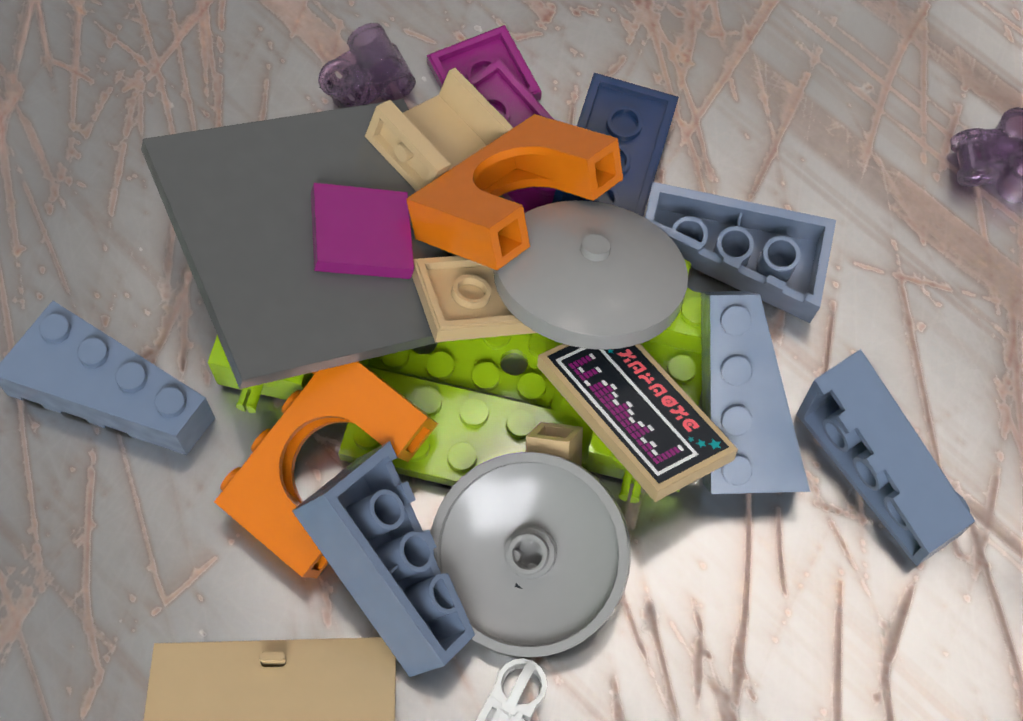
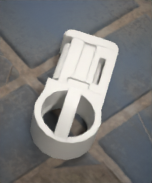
(506, 709)

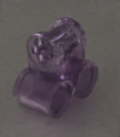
(368, 70)
(993, 156)

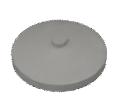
(594, 276)
(548, 531)

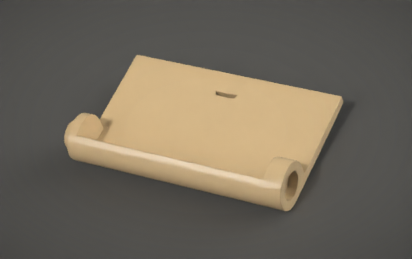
(272, 681)

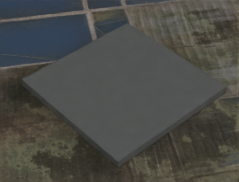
(248, 237)

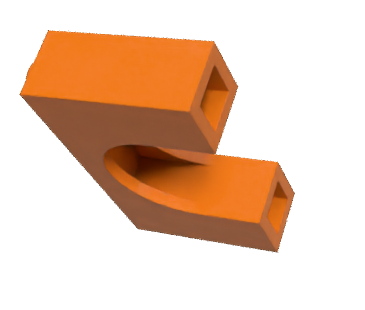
(464, 207)
(265, 489)

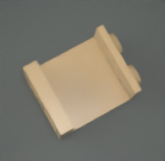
(436, 132)

